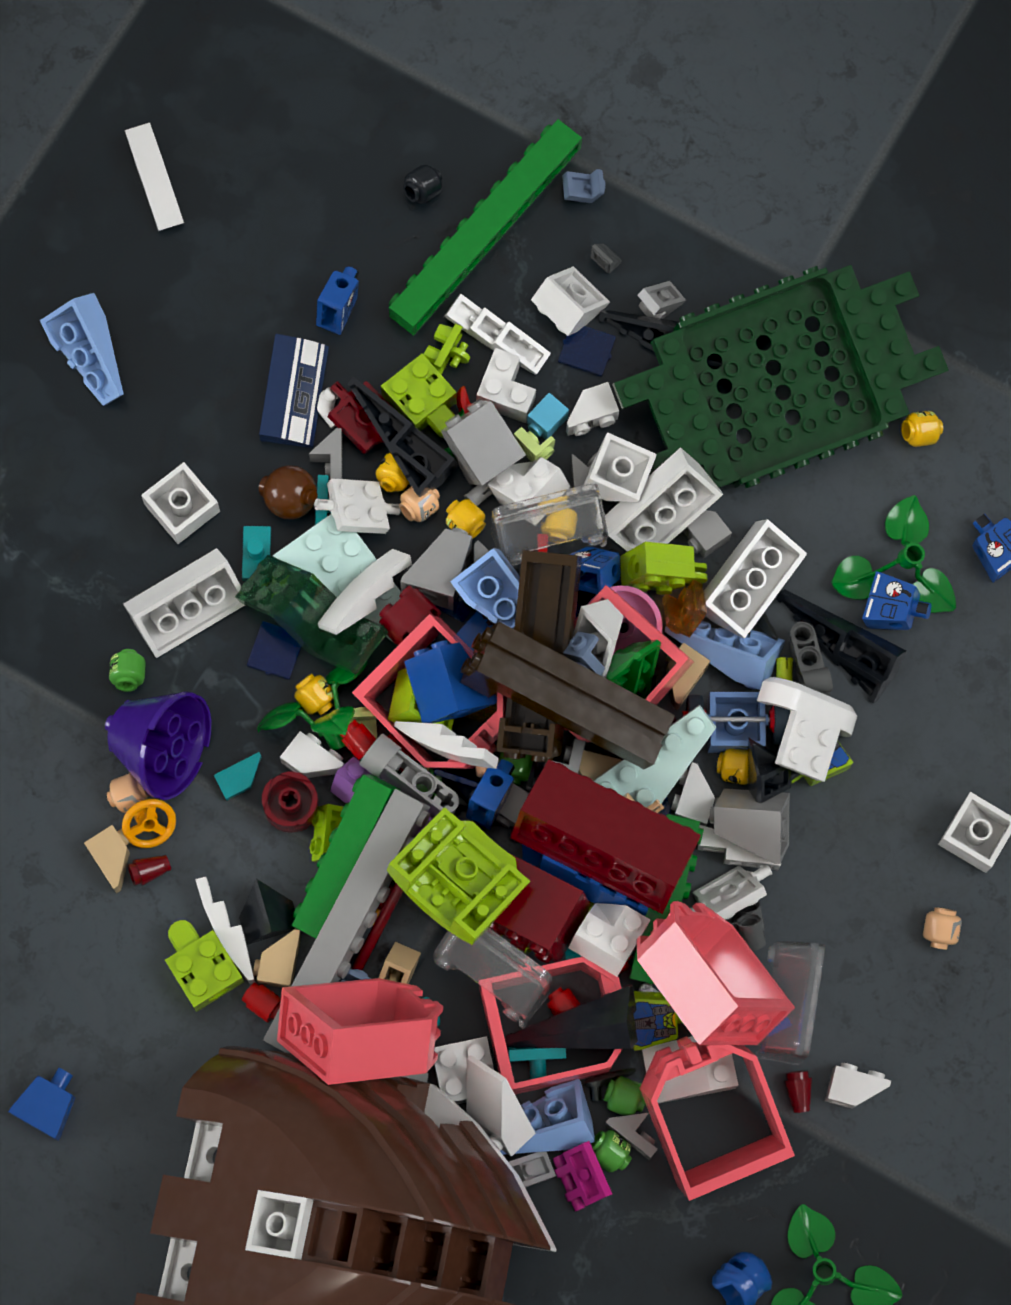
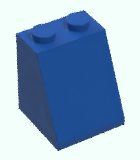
(437, 684)

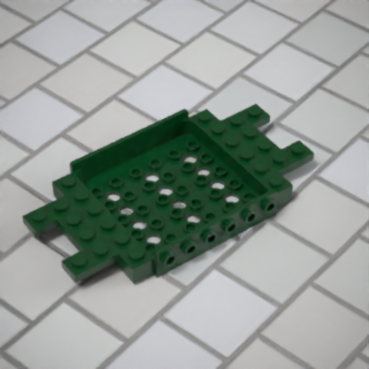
(864, 346)

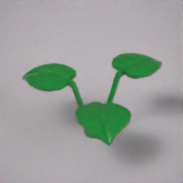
(911, 526)
(329, 726)
(814, 1233)

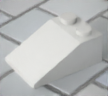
(706, 1080)
(496, 1107)

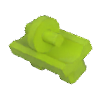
(450, 338)

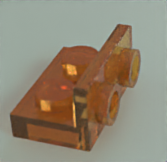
(687, 611)

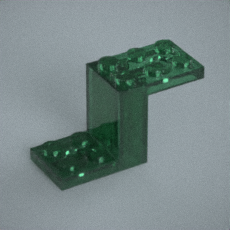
(298, 603)

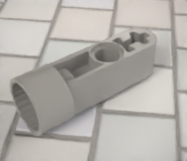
(384, 761)

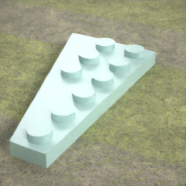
(335, 560)
(676, 754)

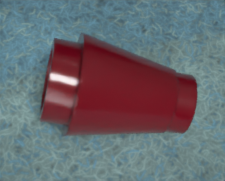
(148, 869)
(799, 1090)

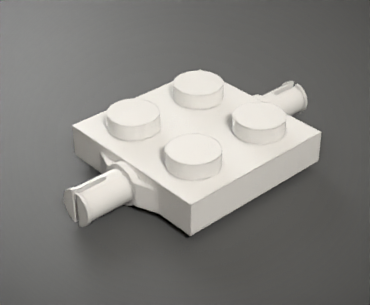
(357, 506)
(733, 891)

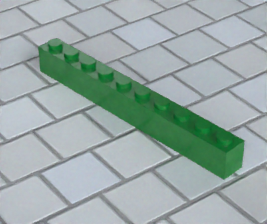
(484, 227)

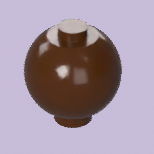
(289, 492)

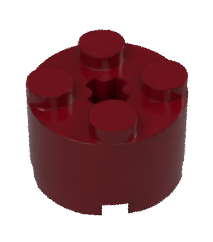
(406, 613)
(281, 789)

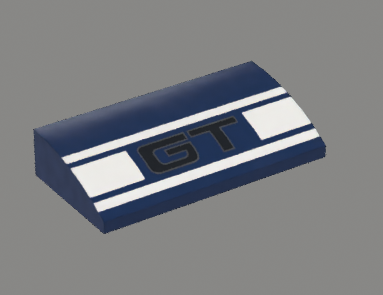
(293, 391)

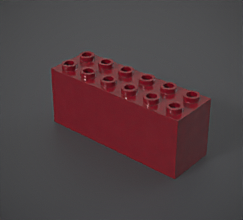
(605, 836)
(543, 914)

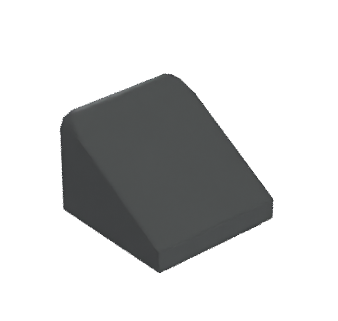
(605, 257)

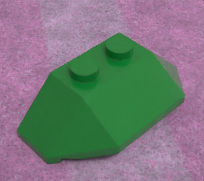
(635, 667)

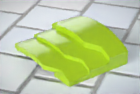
(458, 875)

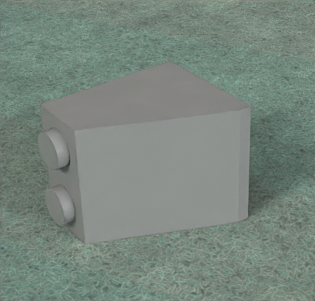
(481, 442)
(440, 565)
(753, 825)

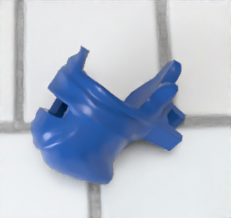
(742, 1279)

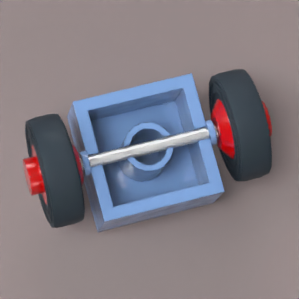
(739, 717)

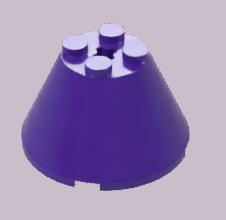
(161, 740)

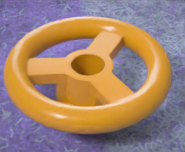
(145, 811)

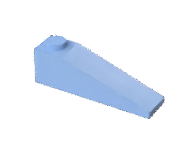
(84, 338)
(490, 587)
(742, 659)
(559, 1119)

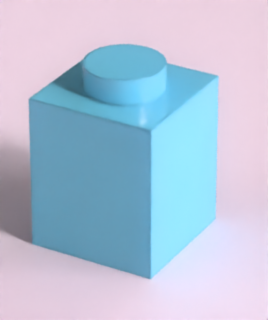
(547, 417)

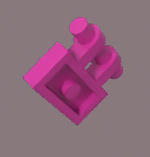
(587, 1174)

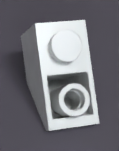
(594, 408)
(309, 758)
(695, 797)
(852, 1088)

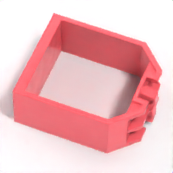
(682, 660)
(387, 673)
(711, 977)
(607, 983)
(359, 1029)
(730, 1166)

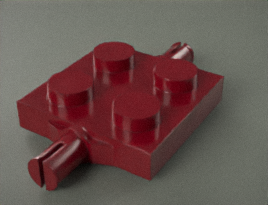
(353, 419)

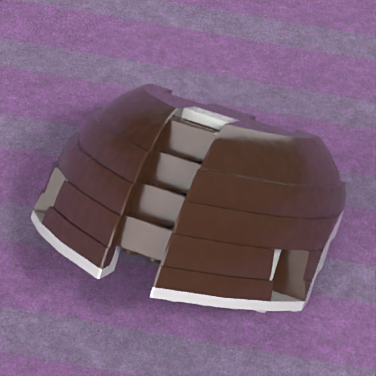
(335, 1193)

